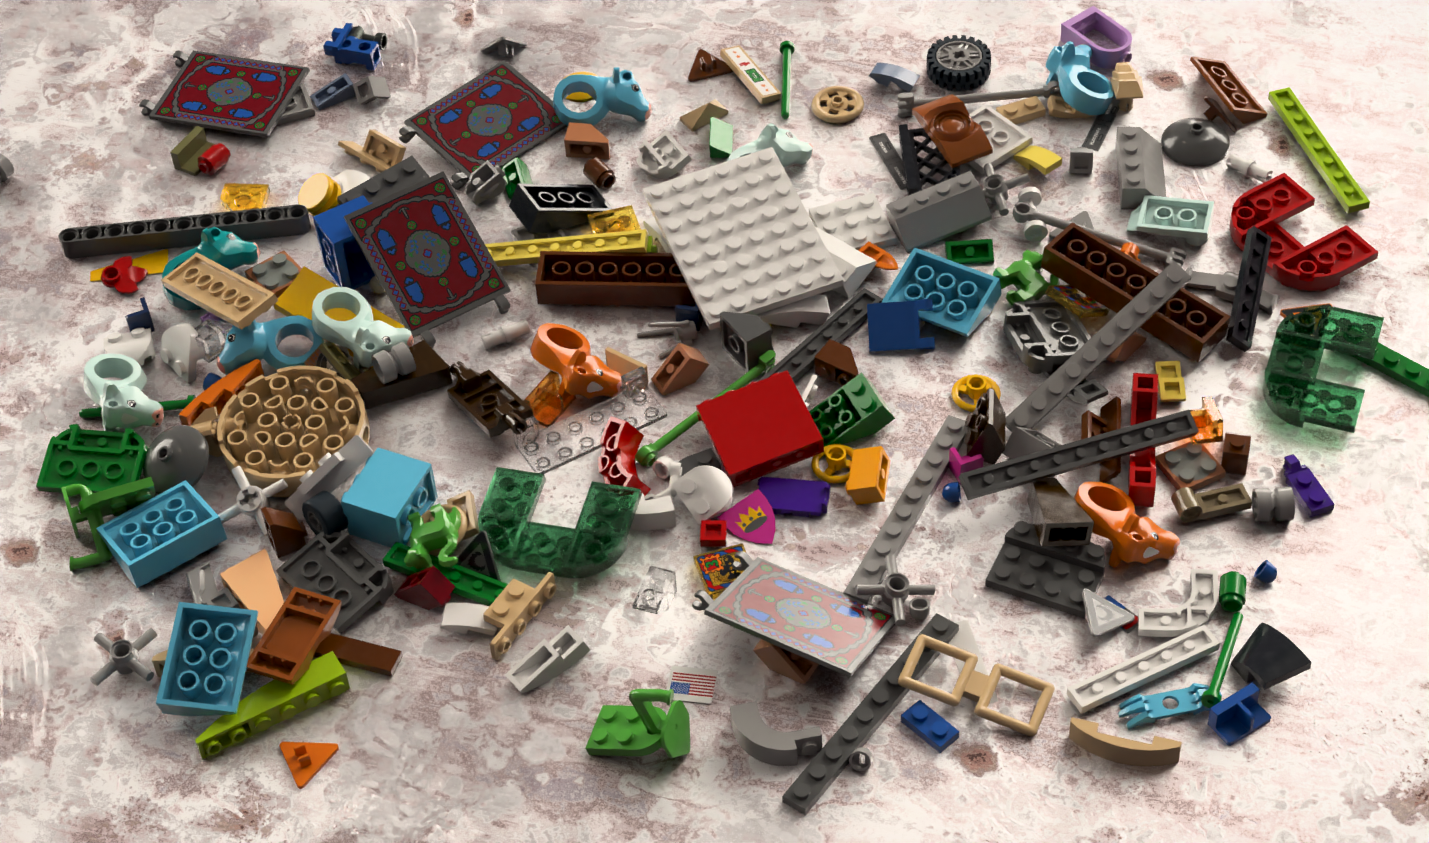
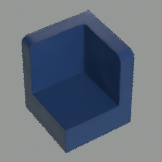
(690, 313)
(140, 319)

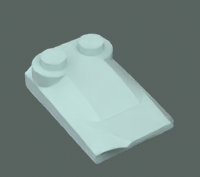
(1174, 218)

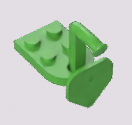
(101, 504)
(642, 727)

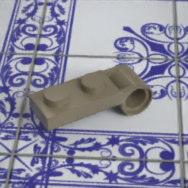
(1210, 503)

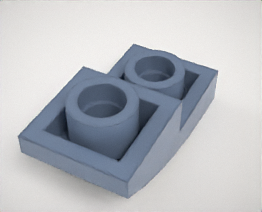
(886, 73)

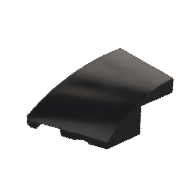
(1269, 658)

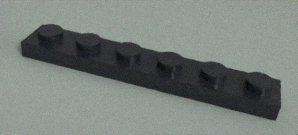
(1249, 289)

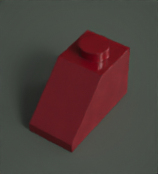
(426, 589)

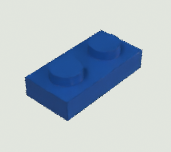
(929, 726)

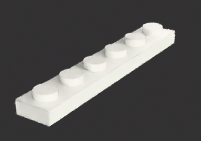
(1142, 669)

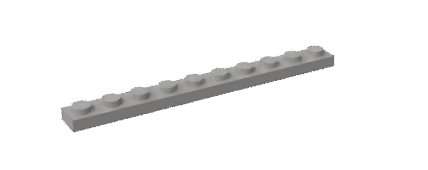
(1098, 348)
(909, 507)

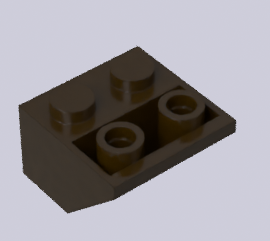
(986, 428)

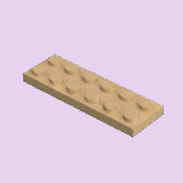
(219, 290)

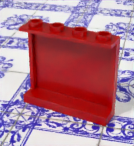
(760, 428)

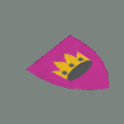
(751, 519)

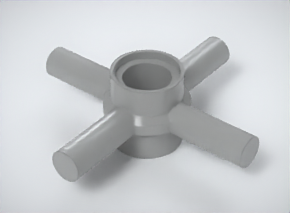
(997, 188)
(895, 589)
(123, 657)

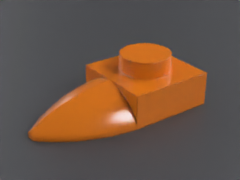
(884, 259)

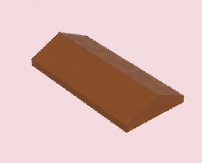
(1230, 89)

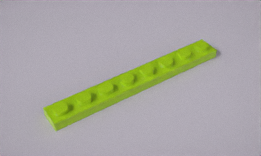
(1319, 150)

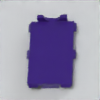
(796, 496)

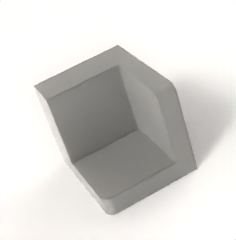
(371, 89)

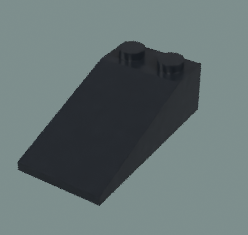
(555, 206)

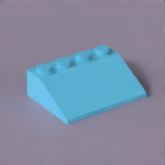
(958, 293)
(162, 533)
(206, 660)

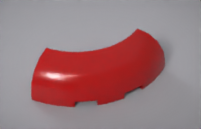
(617, 458)

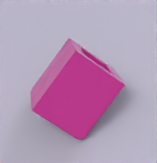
(963, 464)

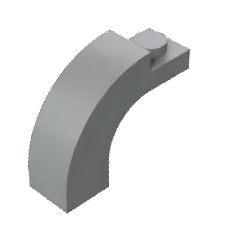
(769, 744)

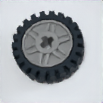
(958, 63)

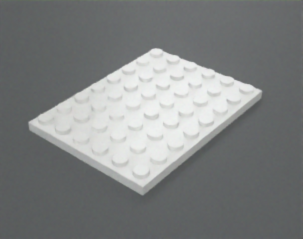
(742, 237)

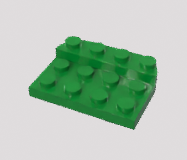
(92, 459)

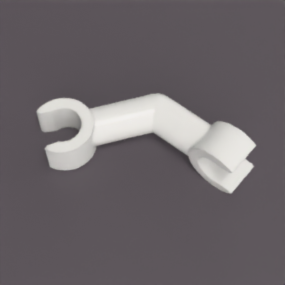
(675, 473)

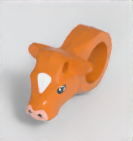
(571, 356)
(1115, 518)

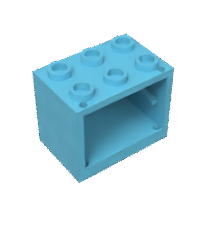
(386, 494)

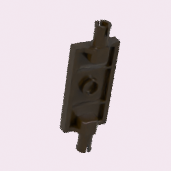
(488, 401)

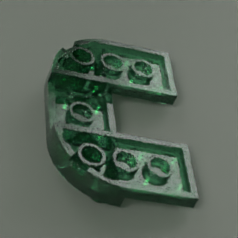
(1295, 360)
(545, 548)

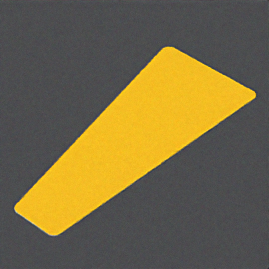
(152, 262)

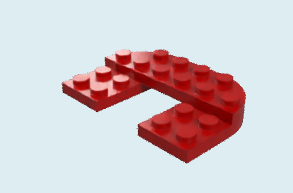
(1289, 262)

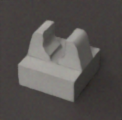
(1081, 160)

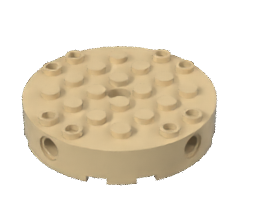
(289, 423)

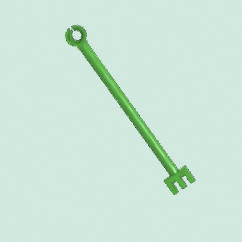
(647, 454)

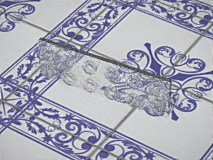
(583, 431)

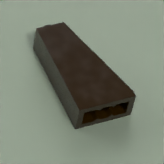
(430, 374)
(1057, 515)

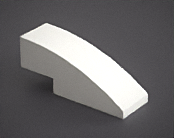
(808, 310)
(654, 514)
(547, 660)

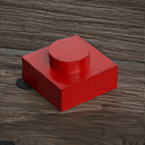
(713, 533)

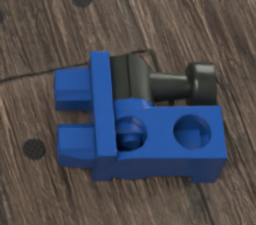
(354, 46)

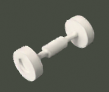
(1036, 229)

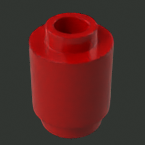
(213, 159)

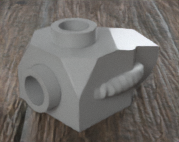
(485, 183)

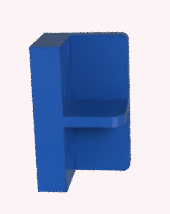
(1238, 715)

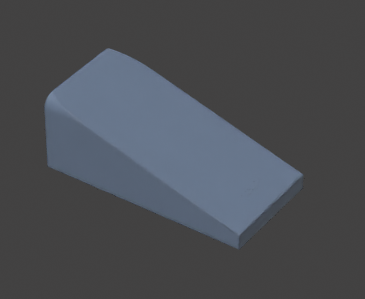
(334, 92)

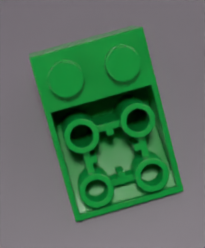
(851, 412)

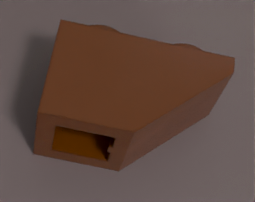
(835, 363)

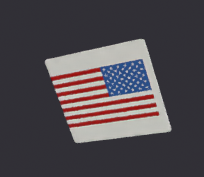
(692, 684)

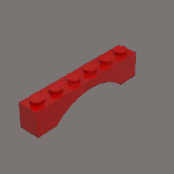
(1142, 464)

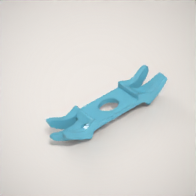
(1153, 709)

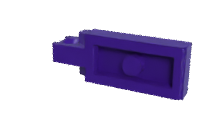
(1306, 487)

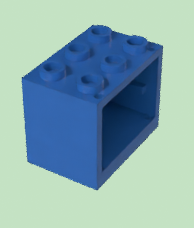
(339, 248)

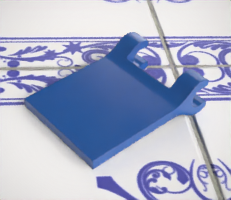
(897, 326)

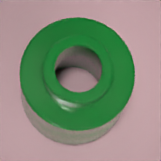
(1232, 591)

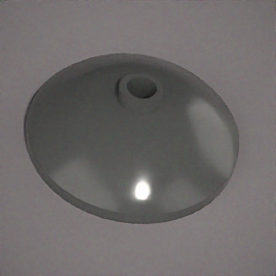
(1195, 142)
(176, 456)

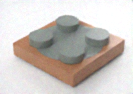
(274, 273)
(1190, 466)

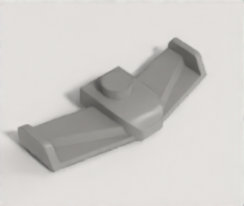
(1225, 287)
(205, 590)

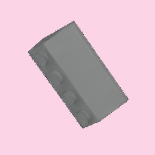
(1138, 166)
(938, 211)

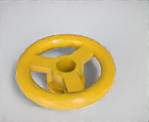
(975, 387)
(836, 460)

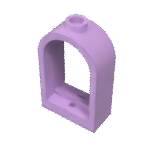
(1093, 18)

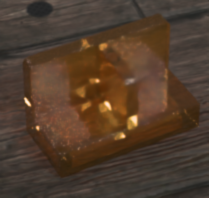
(546, 402)
(1208, 422)

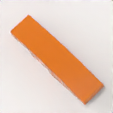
(221, 391)

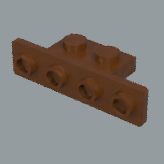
(1094, 425)

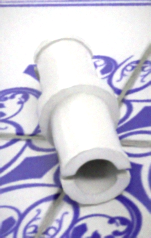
(1249, 168)
(505, 334)

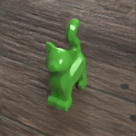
(1026, 278)
(432, 536)

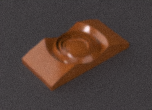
(953, 130)
(294, 636)

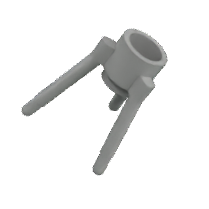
(682, 330)

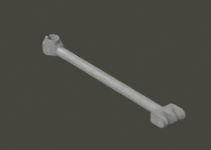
(907, 101)
(1024, 212)

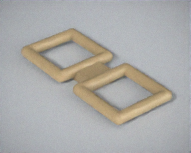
(976, 685)

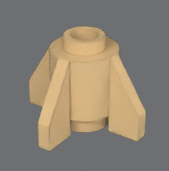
(208, 427)

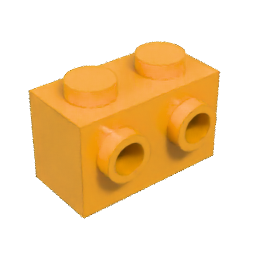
(868, 475)

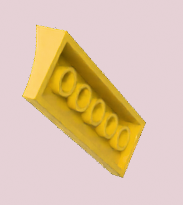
(303, 290)

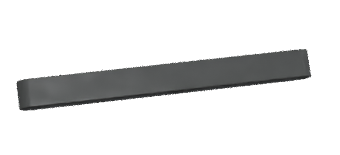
(182, 231)

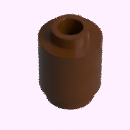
(599, 173)

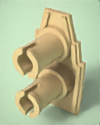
(1126, 85)

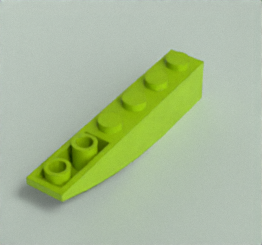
(274, 704)

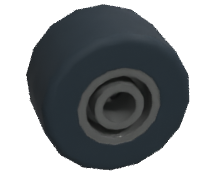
(324, 513)

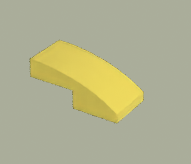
(1038, 157)
(1170, 381)

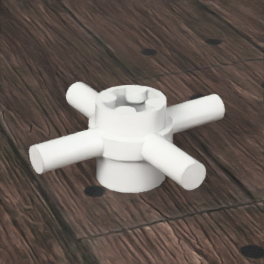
(248, 492)

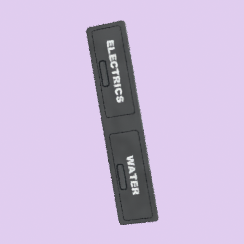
(1101, 127)
(890, 158)

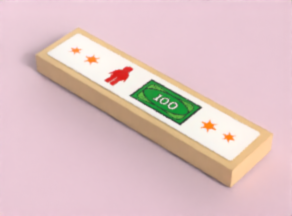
(750, 74)

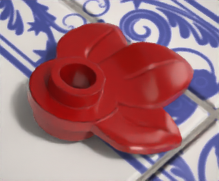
(123, 275)

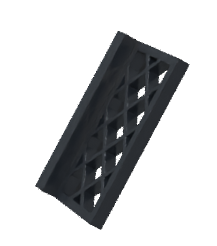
(911, 160)

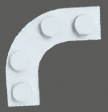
(1189, 616)

